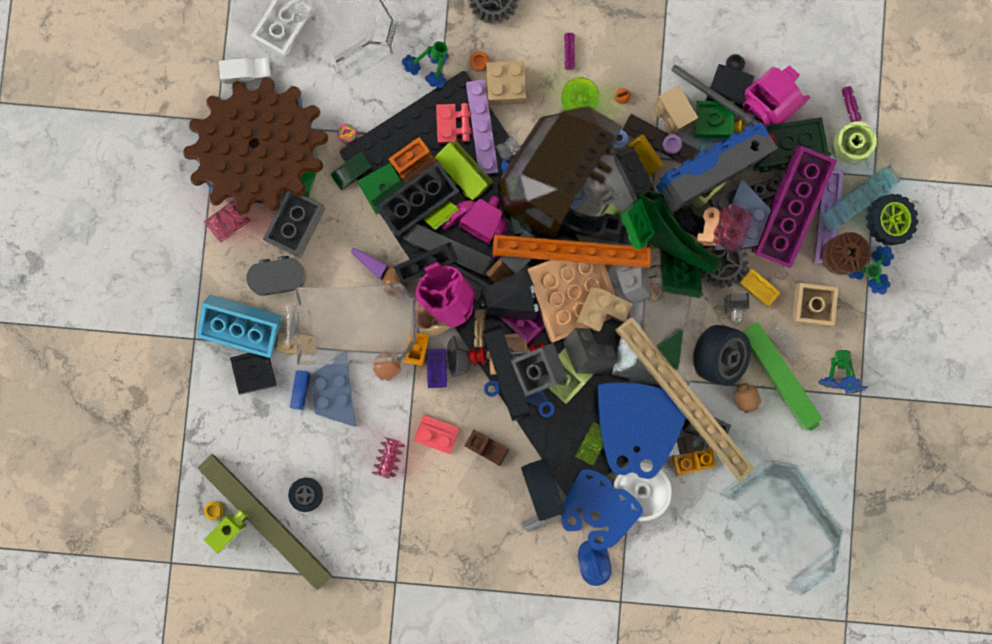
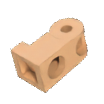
(711, 219)

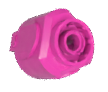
(774, 96)
(445, 295)

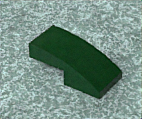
(351, 170)

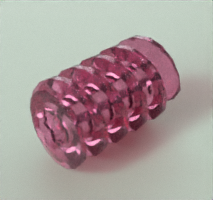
(388, 458)

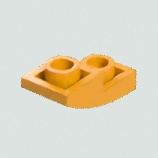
(693, 461)

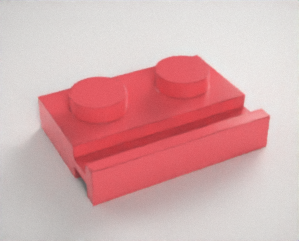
(436, 434)

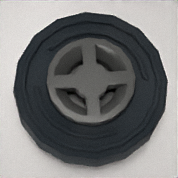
(299, 495)

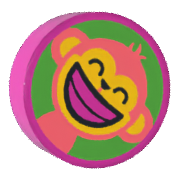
(347, 133)

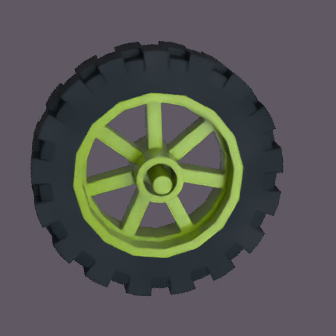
(908, 221)

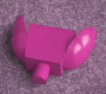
(480, 219)

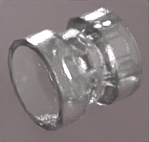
(507, 149)

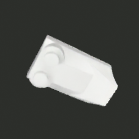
(277, 28)

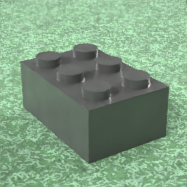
(294, 223)

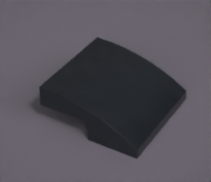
(731, 84)

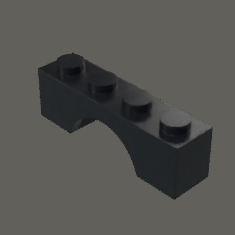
(605, 227)

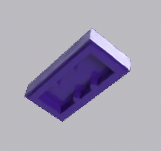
(436, 368)

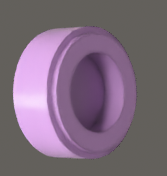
(672, 144)

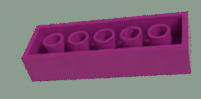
(794, 205)

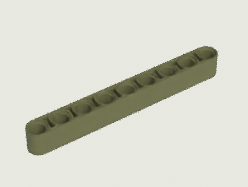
(265, 522)

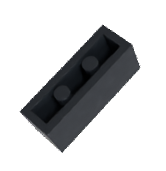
(416, 266)

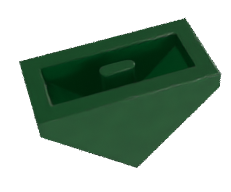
(671, 348)

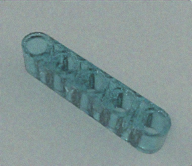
(859, 198)

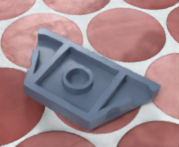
(749, 200)
(333, 393)

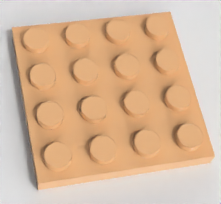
(562, 291)

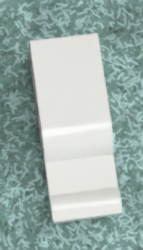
(244, 70)

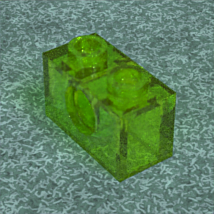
(591, 445)

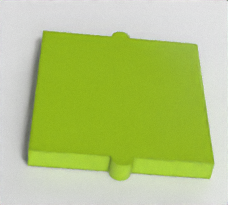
(440, 214)

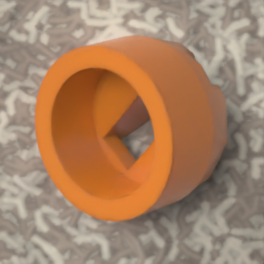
(624, 99)

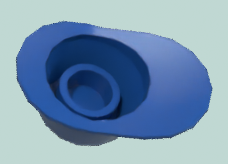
(594, 564)

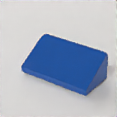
(299, 390)

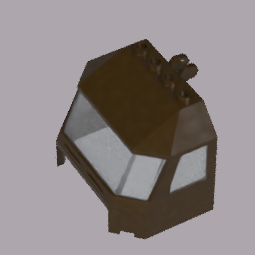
(555, 166)

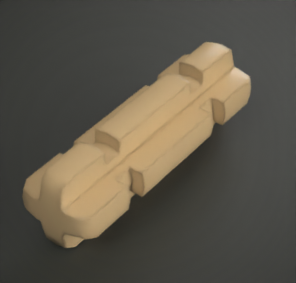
(479, 327)

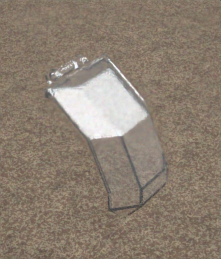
(659, 318)
(352, 324)

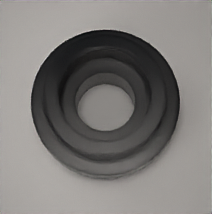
(737, 58)

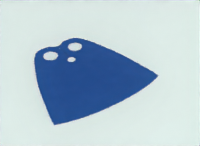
(638, 417)

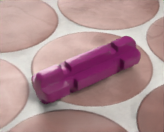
(569, 51)
(851, 104)

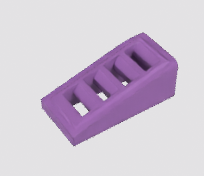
(375, 266)

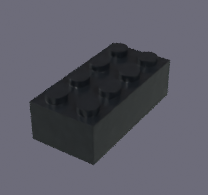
(415, 196)

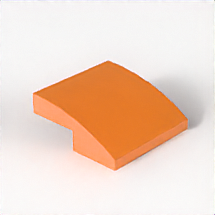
(410, 157)

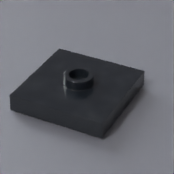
(252, 373)

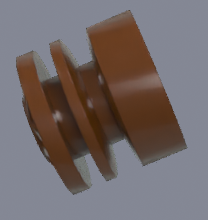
(835, 256)

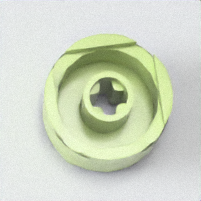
(845, 148)

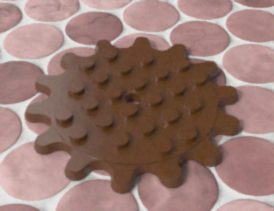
(262, 171)

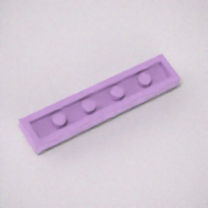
(482, 126)
(830, 196)

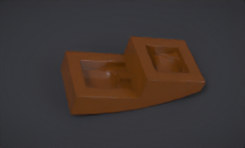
(486, 447)

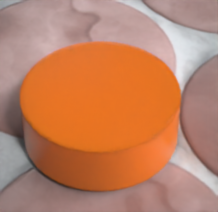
(478, 61)

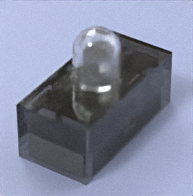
(736, 305)

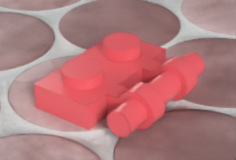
(446, 123)

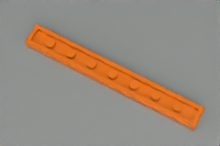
(571, 251)

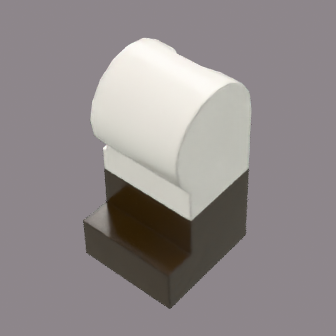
(682, 446)

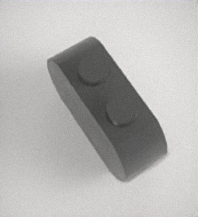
(276, 276)

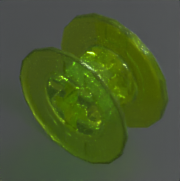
(582, 87)

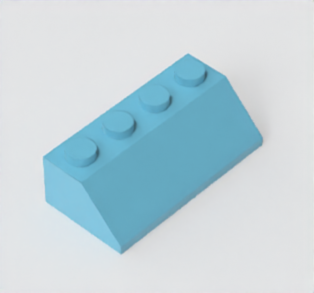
(239, 326)

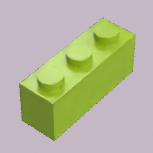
(464, 170)

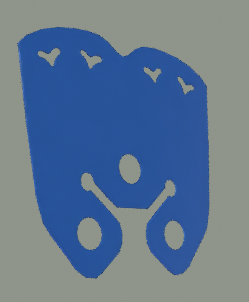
(607, 502)

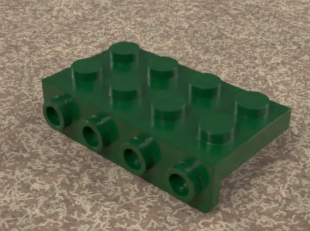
(805, 133)

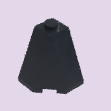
(511, 297)

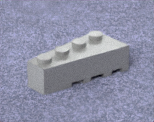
(633, 280)

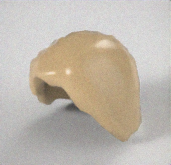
(429, 323)

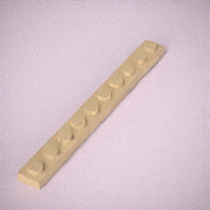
(685, 399)

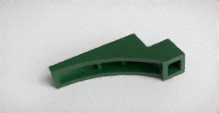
(672, 237)

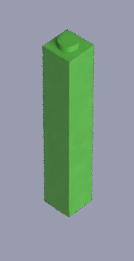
(782, 378)

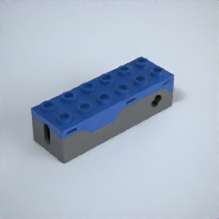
(716, 166)

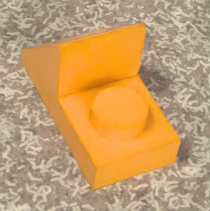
(418, 351)

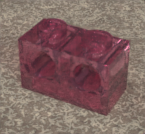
(226, 221)
(736, 229)

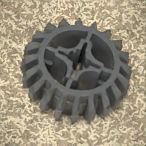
(493, 15)
(730, 265)

